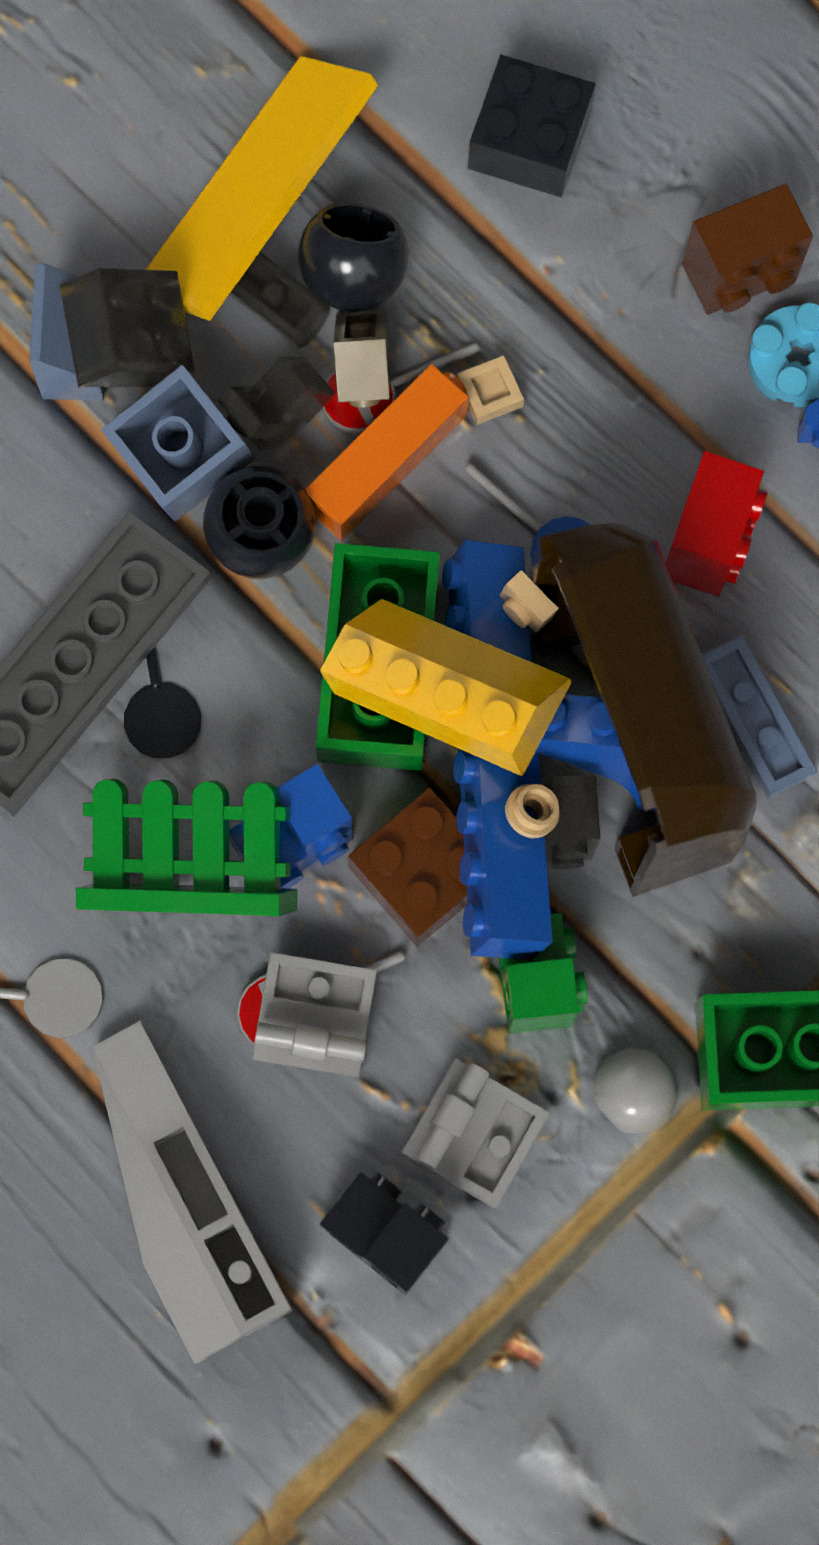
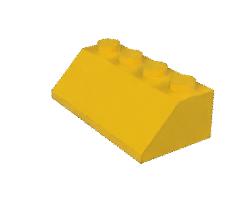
(445, 684)

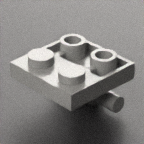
(314, 1014)
(475, 1133)

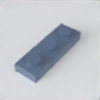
(757, 719)

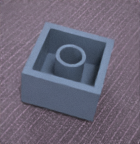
(177, 443)

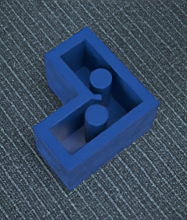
(316, 827)

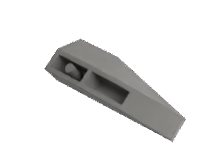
(181, 1206)

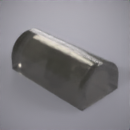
(281, 301)

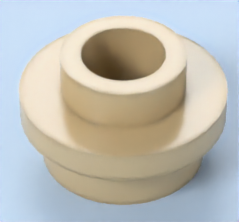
(542, 801)

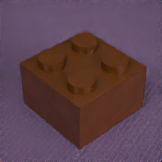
(747, 250)
(415, 867)

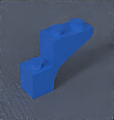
(586, 739)

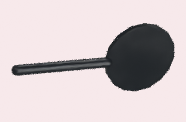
(161, 717)

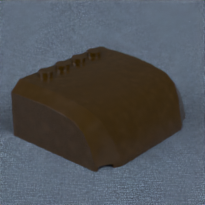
(657, 694)

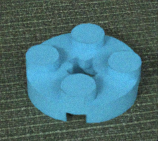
(771, 346)

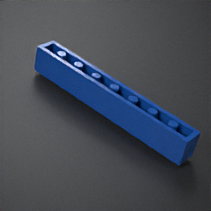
(501, 868)

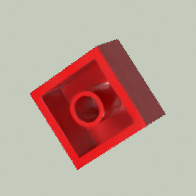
(714, 523)

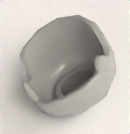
(635, 1090)

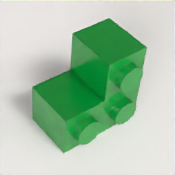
(546, 989)

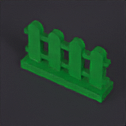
(210, 861)

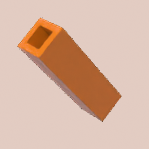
(388, 450)

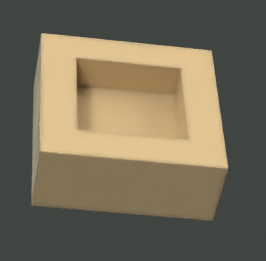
(491, 390)
(527, 603)

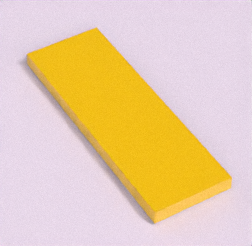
(261, 181)

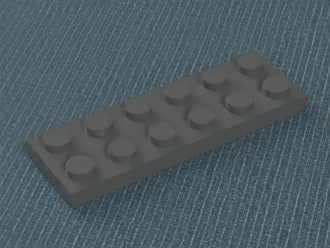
(87, 650)

